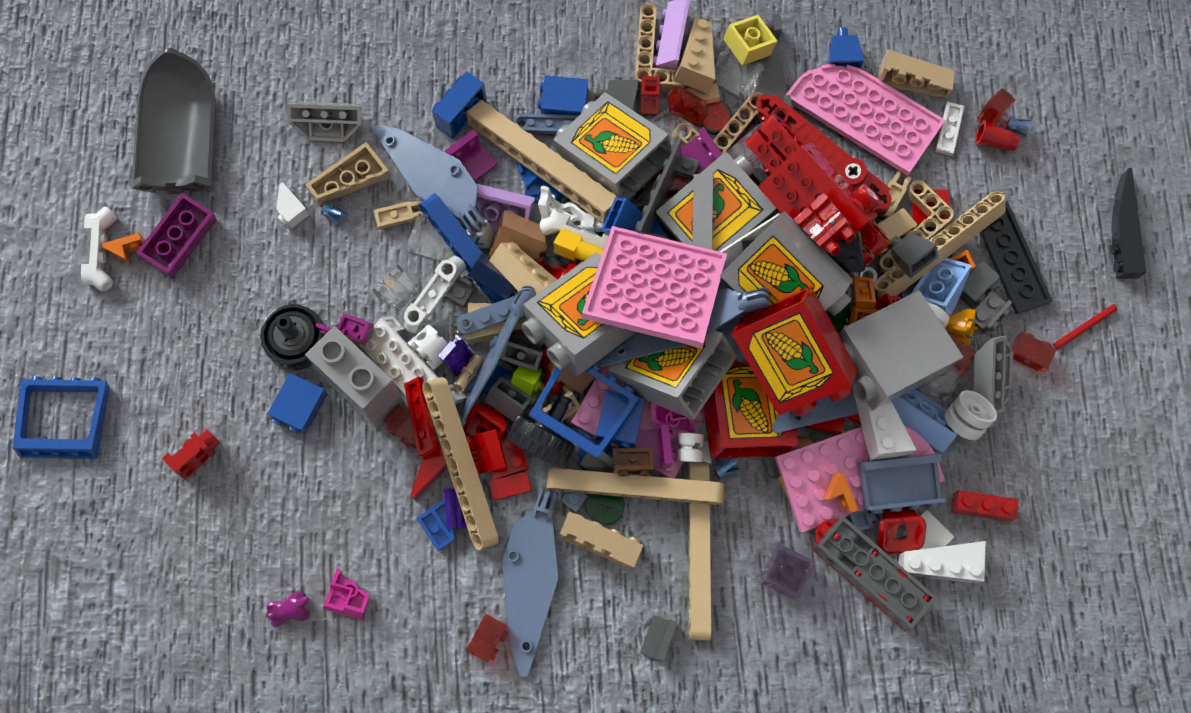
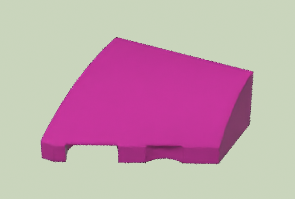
(665, 416)
(346, 597)

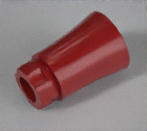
(996, 137)

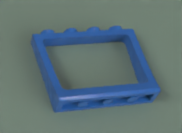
(568, 433)
(60, 448)

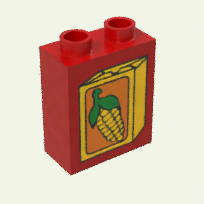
(796, 353)
(742, 418)

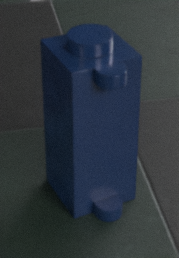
(491, 277)

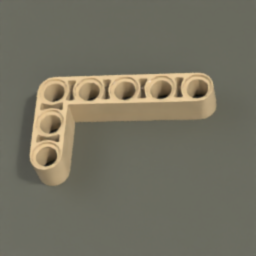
(646, 54)
(725, 135)
(932, 213)

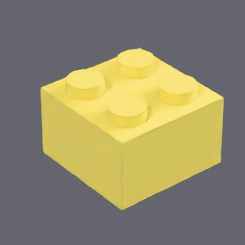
(750, 39)

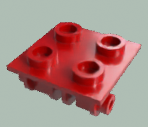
(486, 451)

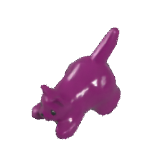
(291, 608)

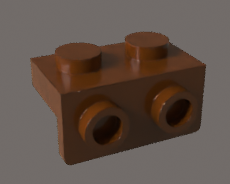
(633, 461)

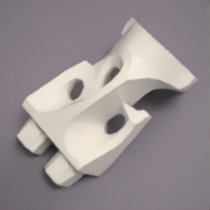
(579, 217)

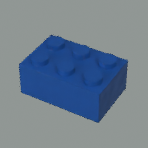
(451, 110)

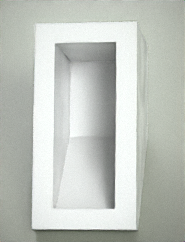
(289, 207)

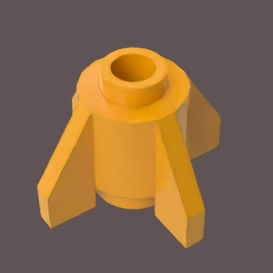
(962, 326)

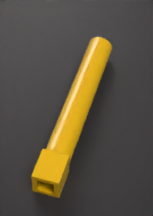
(573, 246)

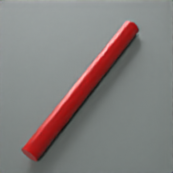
(1084, 327)

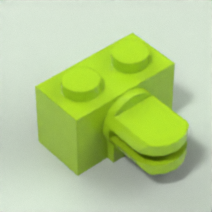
(528, 381)

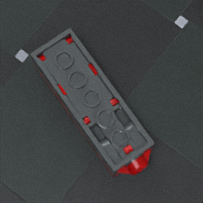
(872, 572)

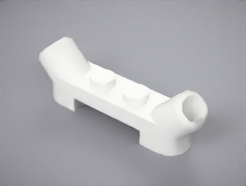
(560, 219)
(96, 226)
(432, 294)

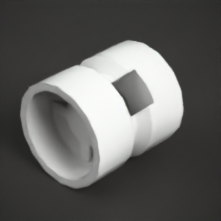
(690, 447)

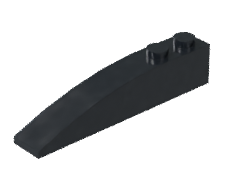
(1126, 231)

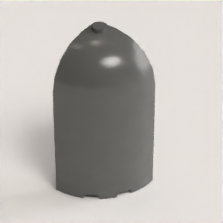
(174, 126)

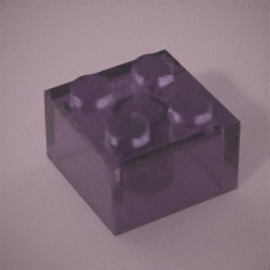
(786, 571)

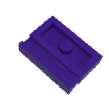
(456, 355)
(454, 514)

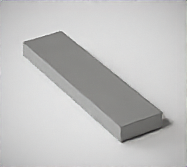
(703, 210)

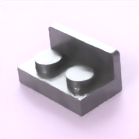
(461, 291)
(989, 311)

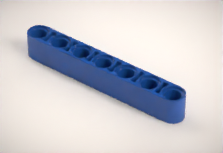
(455, 237)

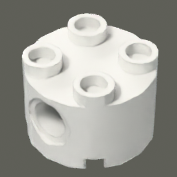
(428, 346)

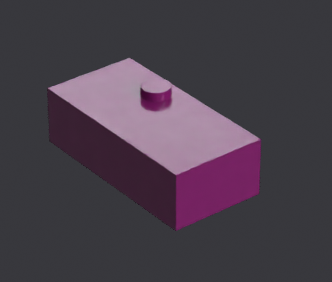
(176, 236)

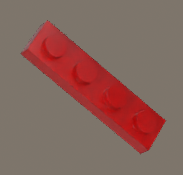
(420, 417)

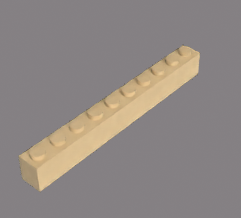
(541, 160)

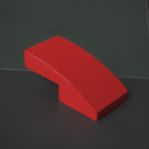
(650, 94)

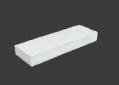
(950, 129)

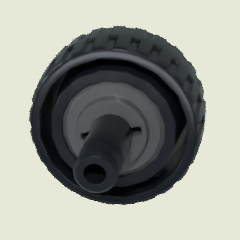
(289, 335)
(540, 439)

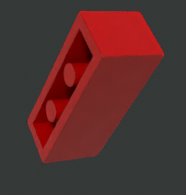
(984, 506)

